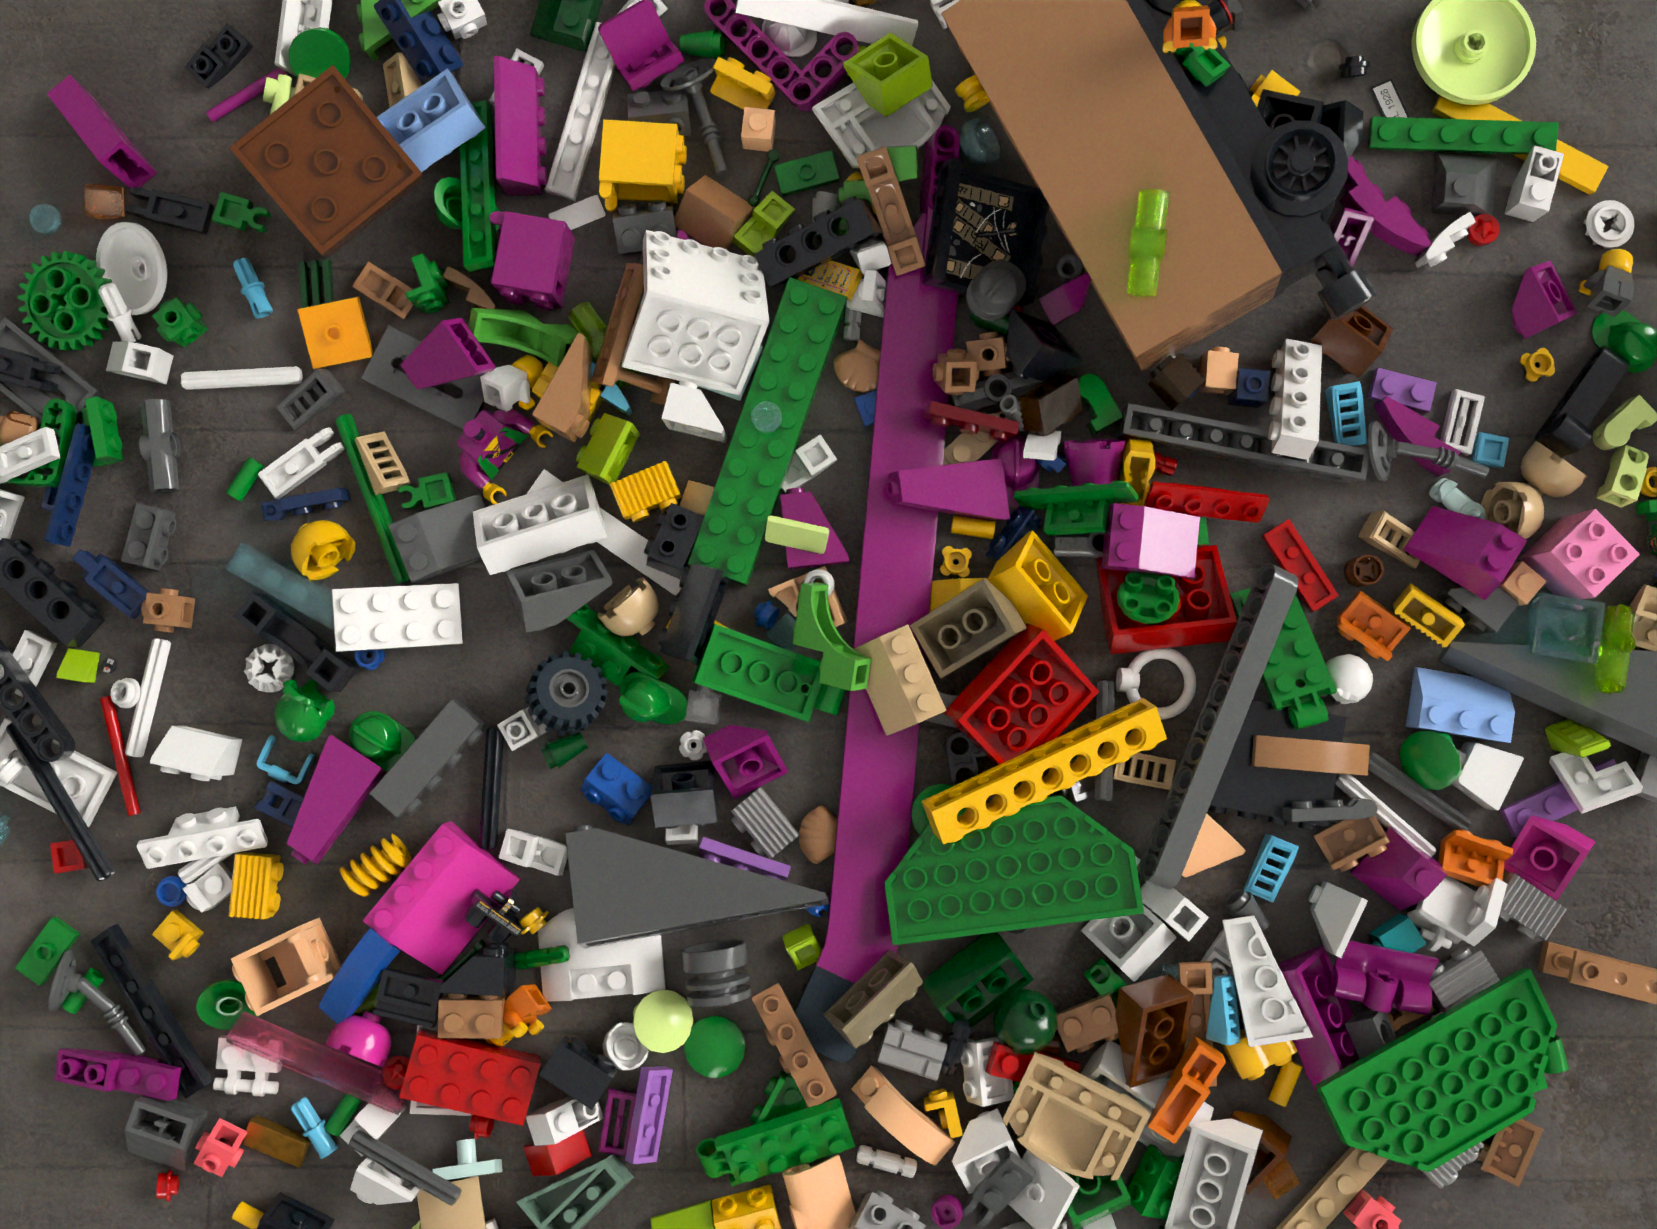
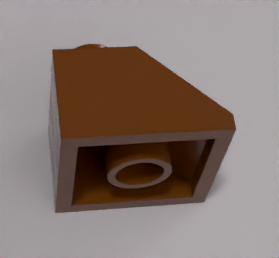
(1353, 339)

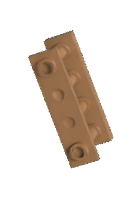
(623, 315)
(1599, 972)

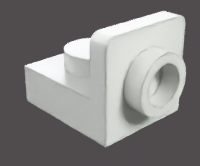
(210, 888)

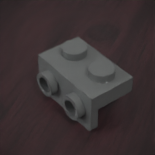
(661, 107)
(632, 223)

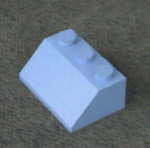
(432, 120)
(1460, 706)

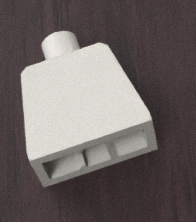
(1486, 774)

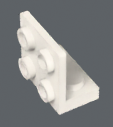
(1465, 911)

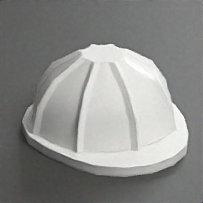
(790, 39)

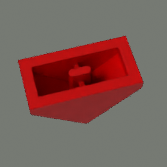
(556, 1158)

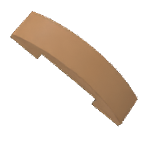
(891, 210)
(1310, 755)
(1197, 979)

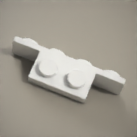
(294, 18)
(203, 837)

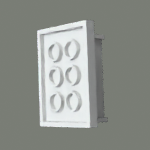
(697, 314)

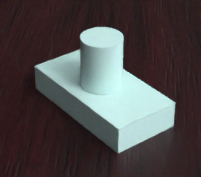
(468, 1163)

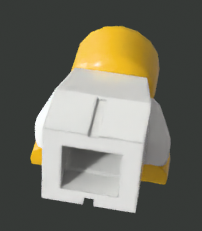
(512, 383)

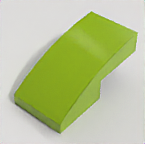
(764, 224)

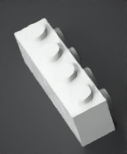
(1296, 399)

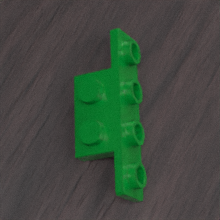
(1077, 507)
(611, 651)

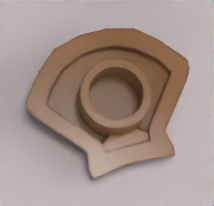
(858, 367)
(818, 834)

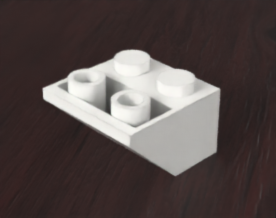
(197, 752)

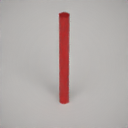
(120, 757)

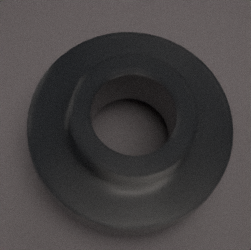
(1354, 67)

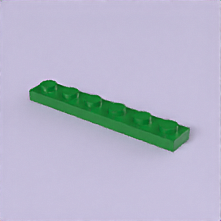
(1460, 135)
(478, 195)

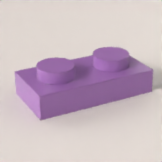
(1407, 390)

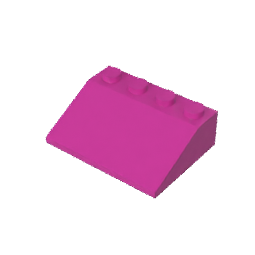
(430, 898)

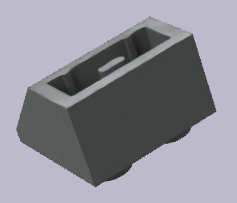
(164, 1130)

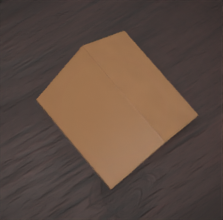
(712, 213)

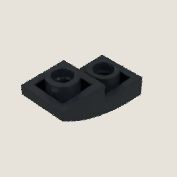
(221, 57)

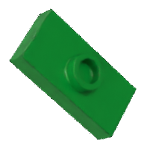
(806, 173)
(47, 951)

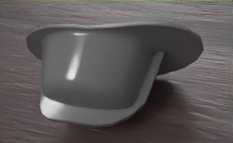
(995, 290)

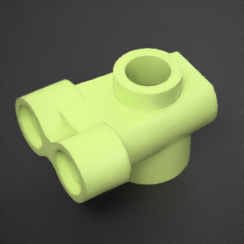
(278, 91)

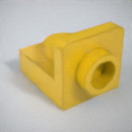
(178, 935)
(949, 1116)

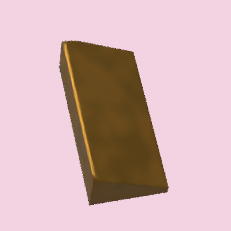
(277, 1141)

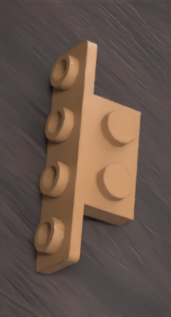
(794, 1045)

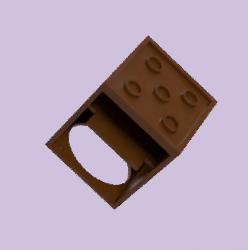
(328, 162)

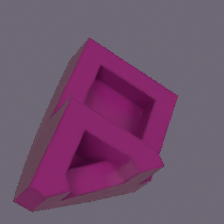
(1066, 299)

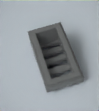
(328, 381)

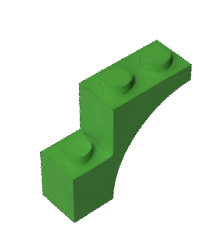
(905, 166)
(522, 332)
(815, 630)

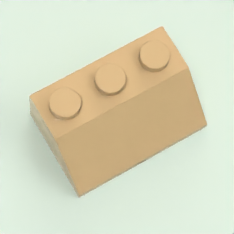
(900, 681)

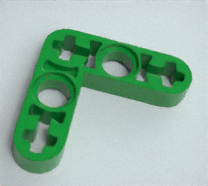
(51, 419)

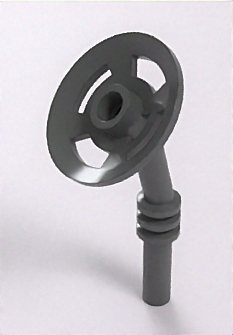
(688, 78)
(1383, 452)
(67, 981)

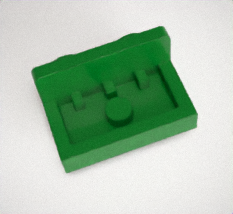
(432, 293)
(102, 418)
(1155, 1183)

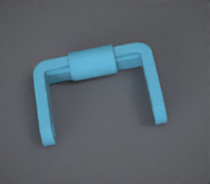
(279, 773)

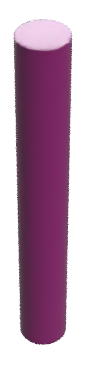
(242, 96)

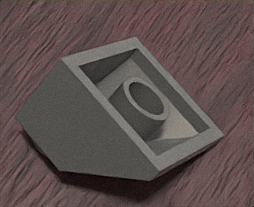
(1463, 184)

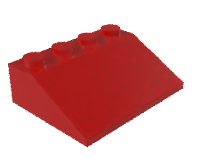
(1201, 617)
(1021, 697)

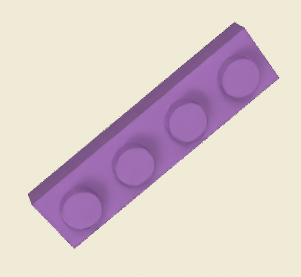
(1546, 803)

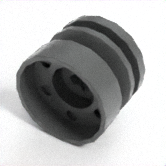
(717, 980)

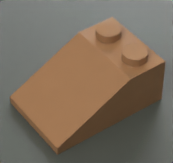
(567, 398)

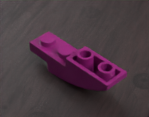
(1392, 218)
(117, 1071)

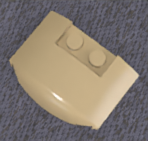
(1074, 1120)

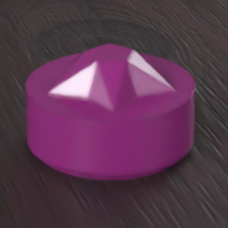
(947, 1211)

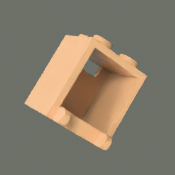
(303, 957)

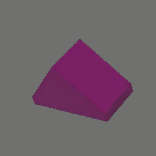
(1350, 231)

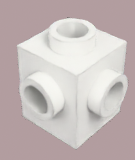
(461, 17)

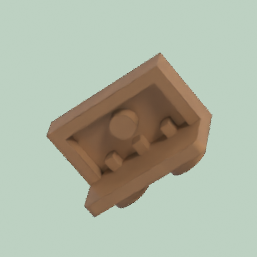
(1351, 839)
(471, 1016)
(1088, 1023)
(1511, 1151)

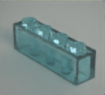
(283, 583)

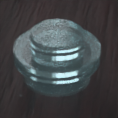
(45, 219)
(766, 417)

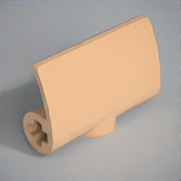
(819, 1195)

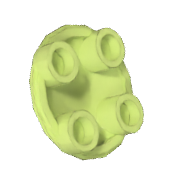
(662, 1021)

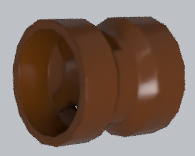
(1368, 566)

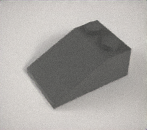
(438, 539)
(555, 588)

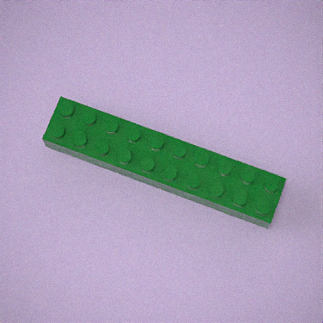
(759, 460)

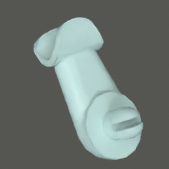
(1454, 499)

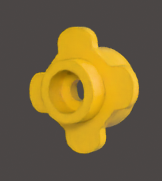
(1546, 363)
(961, 555)
(533, 921)

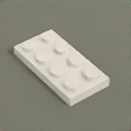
(396, 617)
(80, 775)

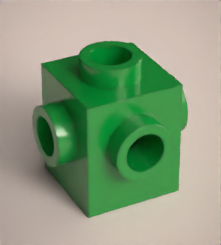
(179, 322)

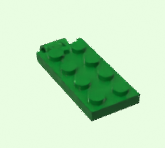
(1294, 661)
(764, 674)
(777, 1143)

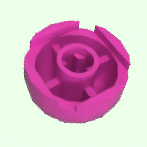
(362, 1038)

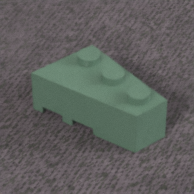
(577, 1197)

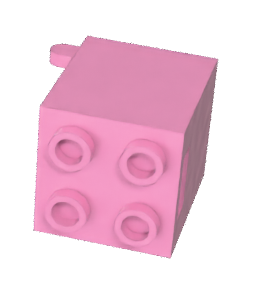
(1580, 555)

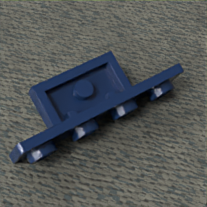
(419, 40)
(68, 498)

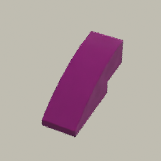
(1411, 428)

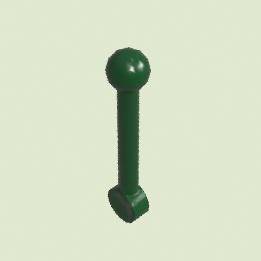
(773, 156)
(462, 961)

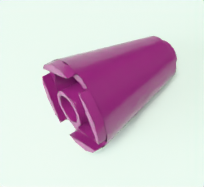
(1094, 460)

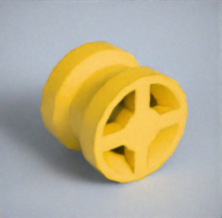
(972, 94)

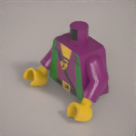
(491, 442)

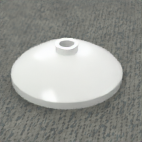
(134, 265)

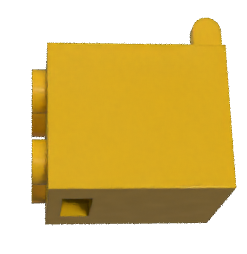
(641, 162)

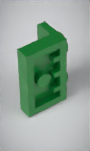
(782, 1099)

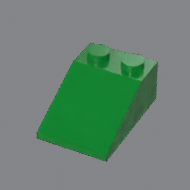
(1096, 1199)

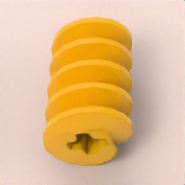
(377, 867)

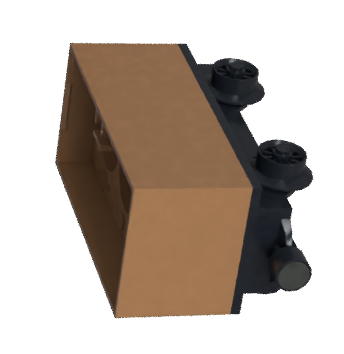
(1115, 115)

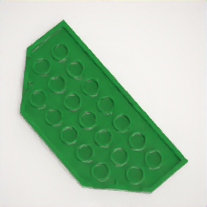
(1015, 874)
(1447, 1078)

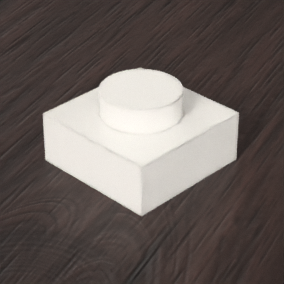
(682, 835)

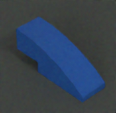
(358, 976)

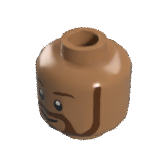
(17, 425)

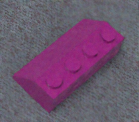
(519, 127)
(1325, 1015)

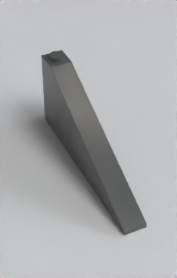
(1569, 688)
(645, 890)

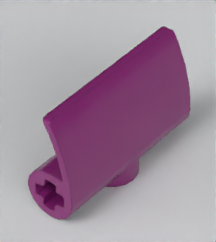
(1383, 978)

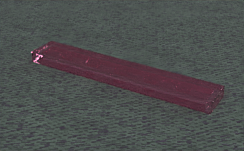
(314, 1061)

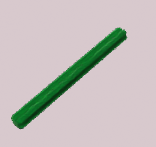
(375, 503)

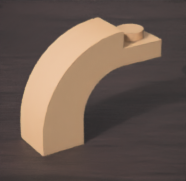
(901, 1118)

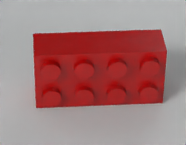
(470, 1077)

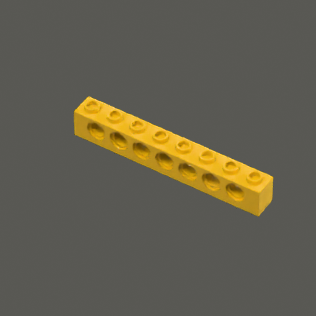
(1028, 767)

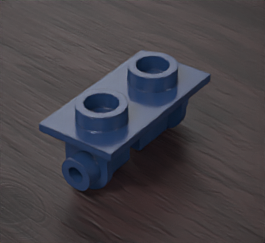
(1020, 523)

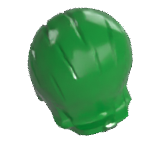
(302, 711)

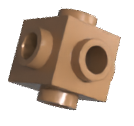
(978, 350)
(960, 380)
(168, 610)

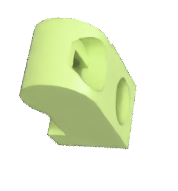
(1618, 425)
(1624, 476)

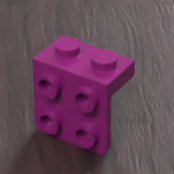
(639, 45)

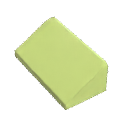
(796, 534)

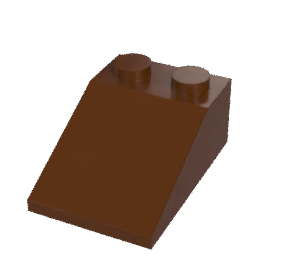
(1152, 1027)

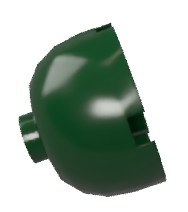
(1025, 1021)

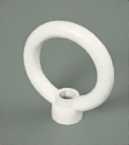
(1129, 679)

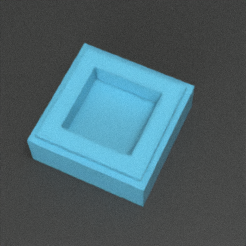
(1490, 450)

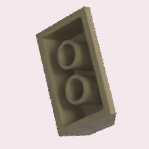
(967, 627)
(874, 998)

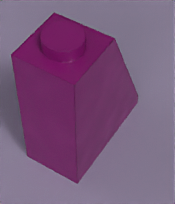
(446, 356)
(803, 507)

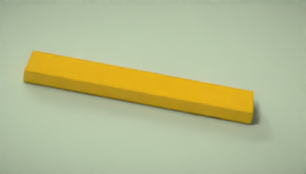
(1576, 167)

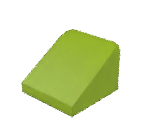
(79, 666)
(802, 946)

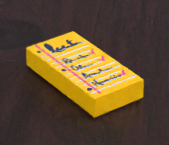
(834, 278)

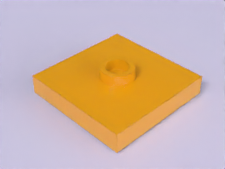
(335, 332)

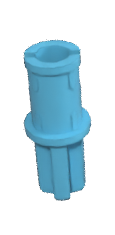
(252, 288)
(313, 1127)

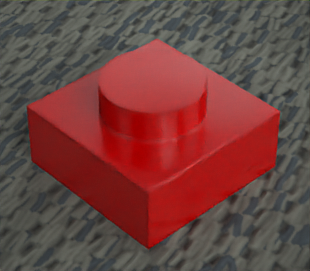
(66, 857)

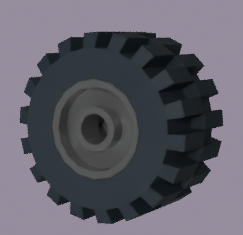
(566, 693)

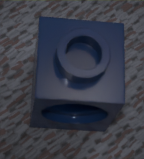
(1251, 388)

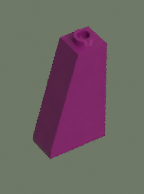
(101, 133)
(958, 489)
(332, 799)

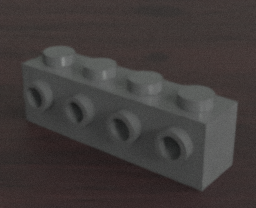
(428, 758)

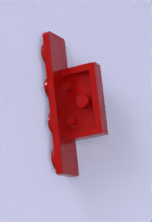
(1207, 501)

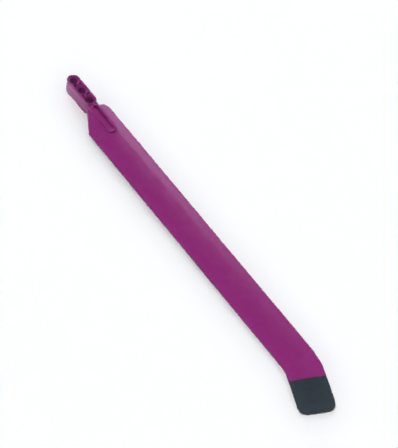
(891, 594)

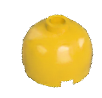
(320, 547)

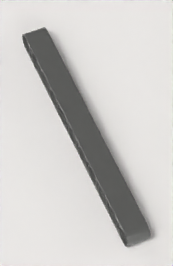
(1218, 726)

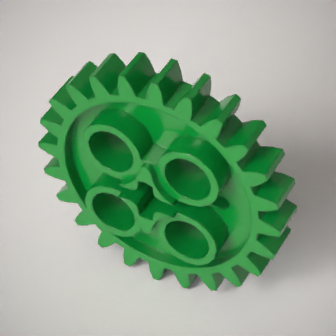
(65, 301)

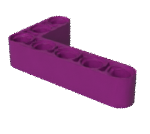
(776, 59)

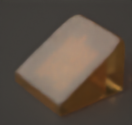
(104, 201)
(1281, 1179)

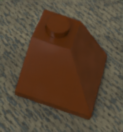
(1271, 1148)

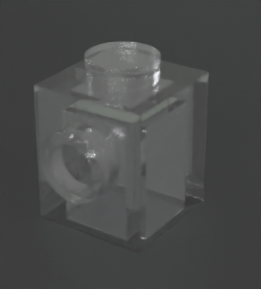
(703, 706)

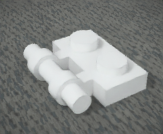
(237, 1060)

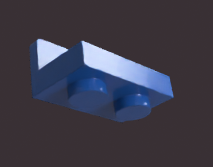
(616, 789)

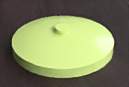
(1473, 48)

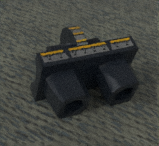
(504, 921)

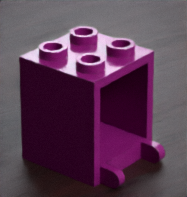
(532, 259)

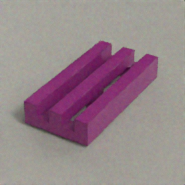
(623, 1095)

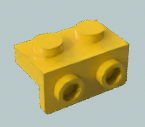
(740, 86)
(747, 1210)

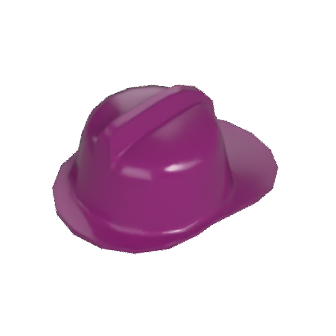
(1018, 471)

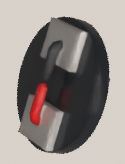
(109, 665)

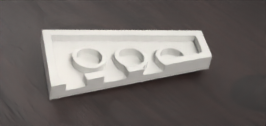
(1263, 995)

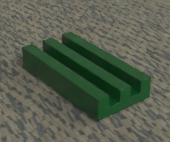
(314, 265)

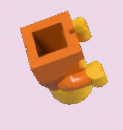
(1189, 24)
(520, 1010)

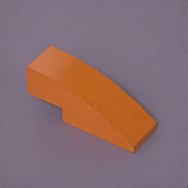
(1186, 1090)

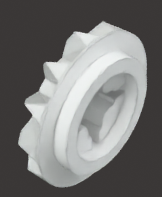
(1622, 224)
(282, 670)

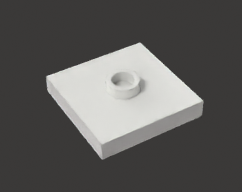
(1046, 1196)

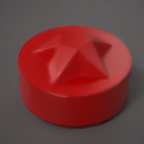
(1484, 230)
(394, 1071)

